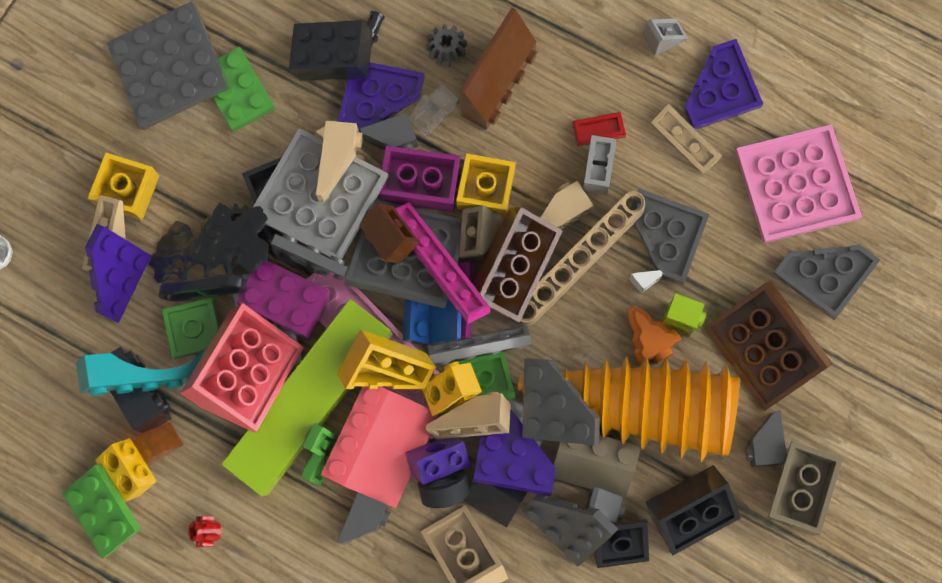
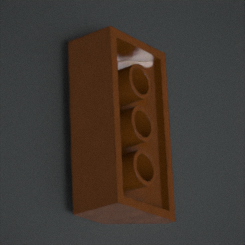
(516, 262)

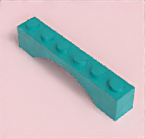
(107, 372)

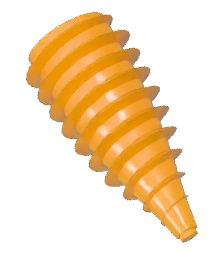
(662, 404)

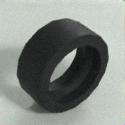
(445, 490)

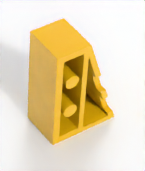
(383, 362)

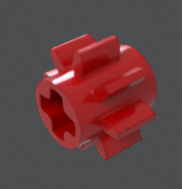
(204, 531)

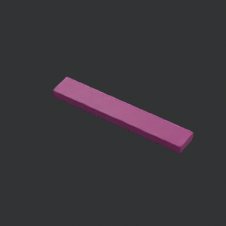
(444, 268)

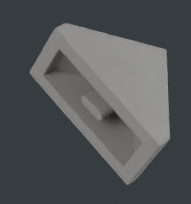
(663, 34)

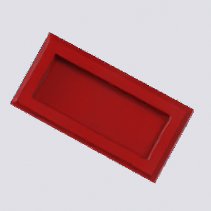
(604, 126)

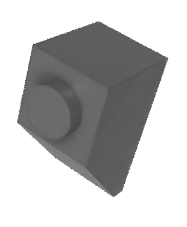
(391, 132)
(767, 443)
(607, 503)
(364, 518)

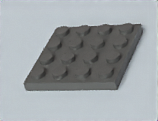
(168, 65)
(410, 278)

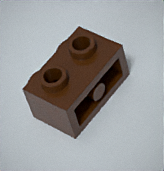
(388, 233)

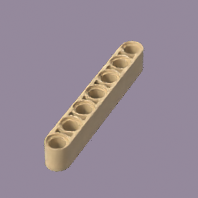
(584, 247)

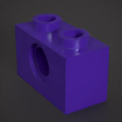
(437, 459)

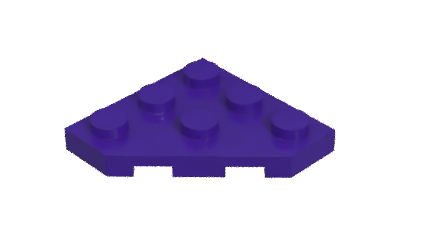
(722, 88)
(379, 95)
(114, 271)
(514, 461)

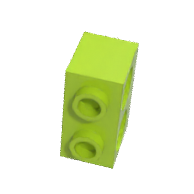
(684, 315)

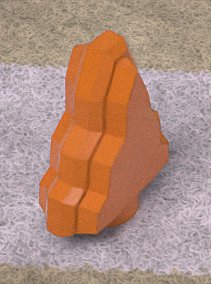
(650, 336)

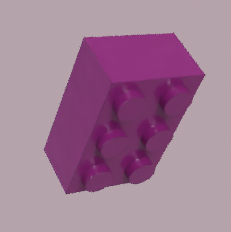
(420, 178)
(285, 299)

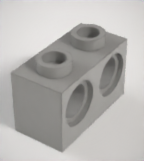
(599, 165)

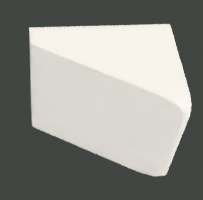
(644, 280)

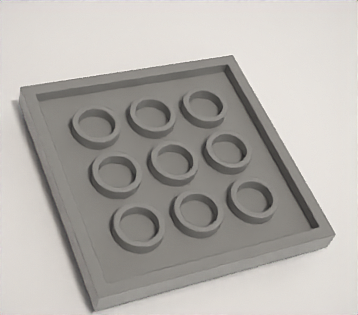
(294, 208)

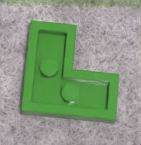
(320, 443)

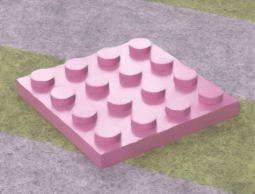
(798, 184)

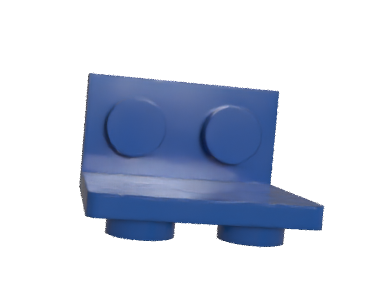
(430, 324)

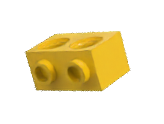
(451, 388)
(126, 469)

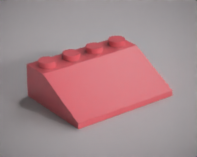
(242, 369)
(374, 444)

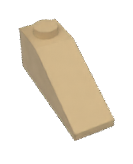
(338, 152)
(567, 206)
(110, 215)
(476, 417)

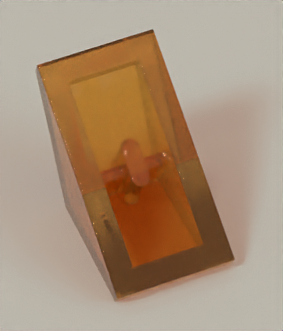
(157, 443)

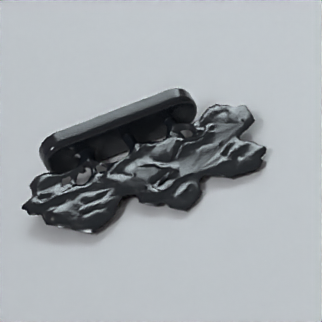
(214, 245)

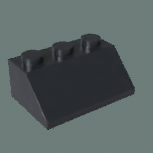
(693, 509)

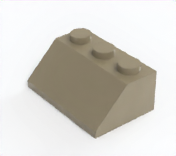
(602, 466)
(805, 489)

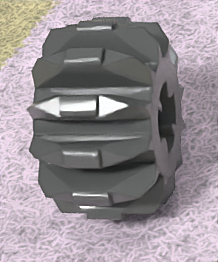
(445, 53)

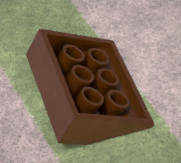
(498, 71)
(768, 345)

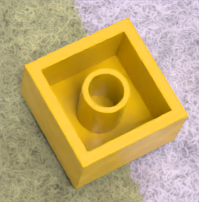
(127, 182)
(486, 183)

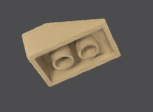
(463, 550)

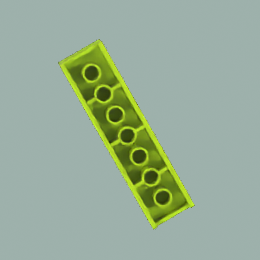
(304, 399)

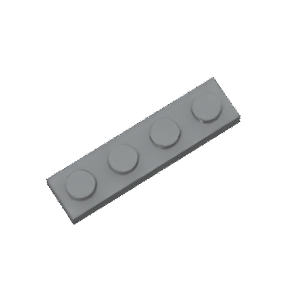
(487, 343)

